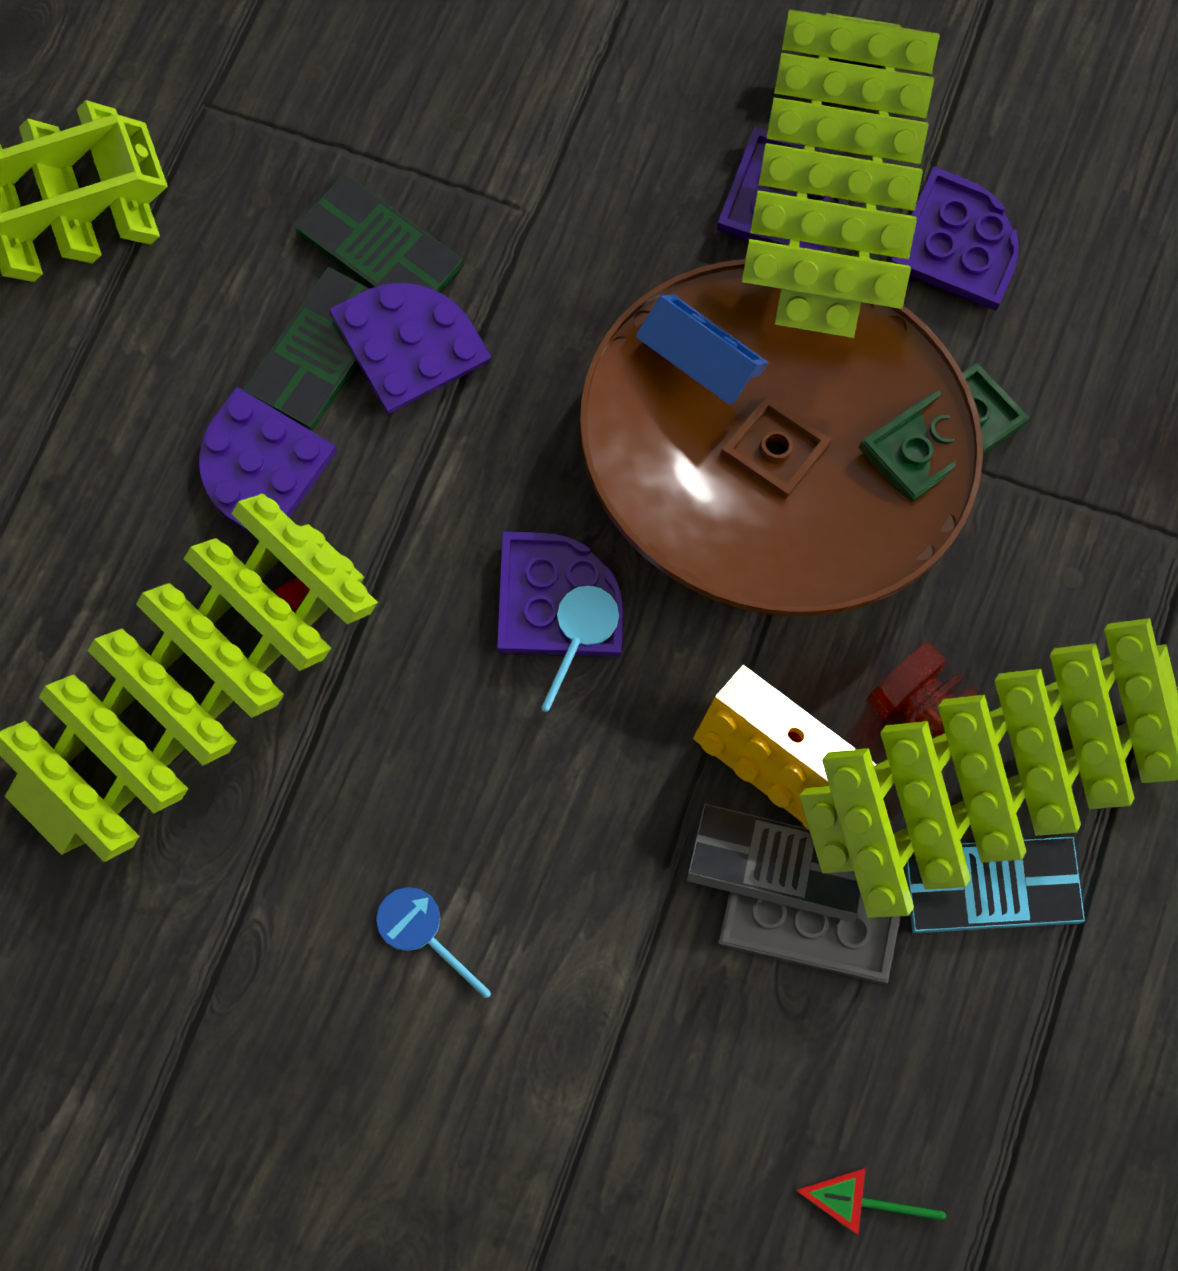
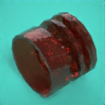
(917, 690)

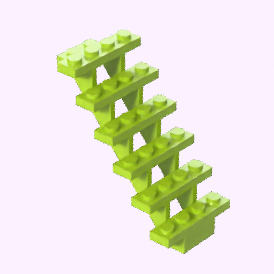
(128, 184)
(821, 287)
(60, 800)
(851, 818)

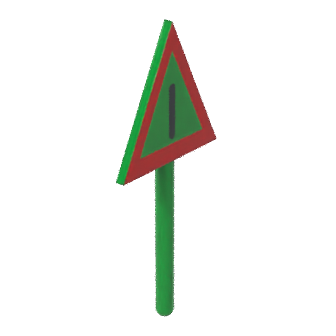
(843, 1201)

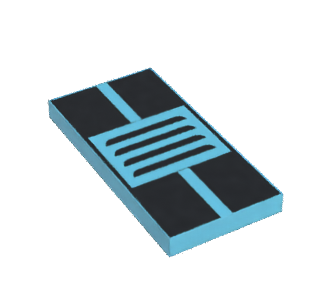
(1003, 893)

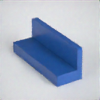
(700, 348)

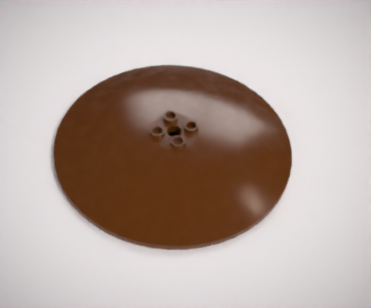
(764, 528)

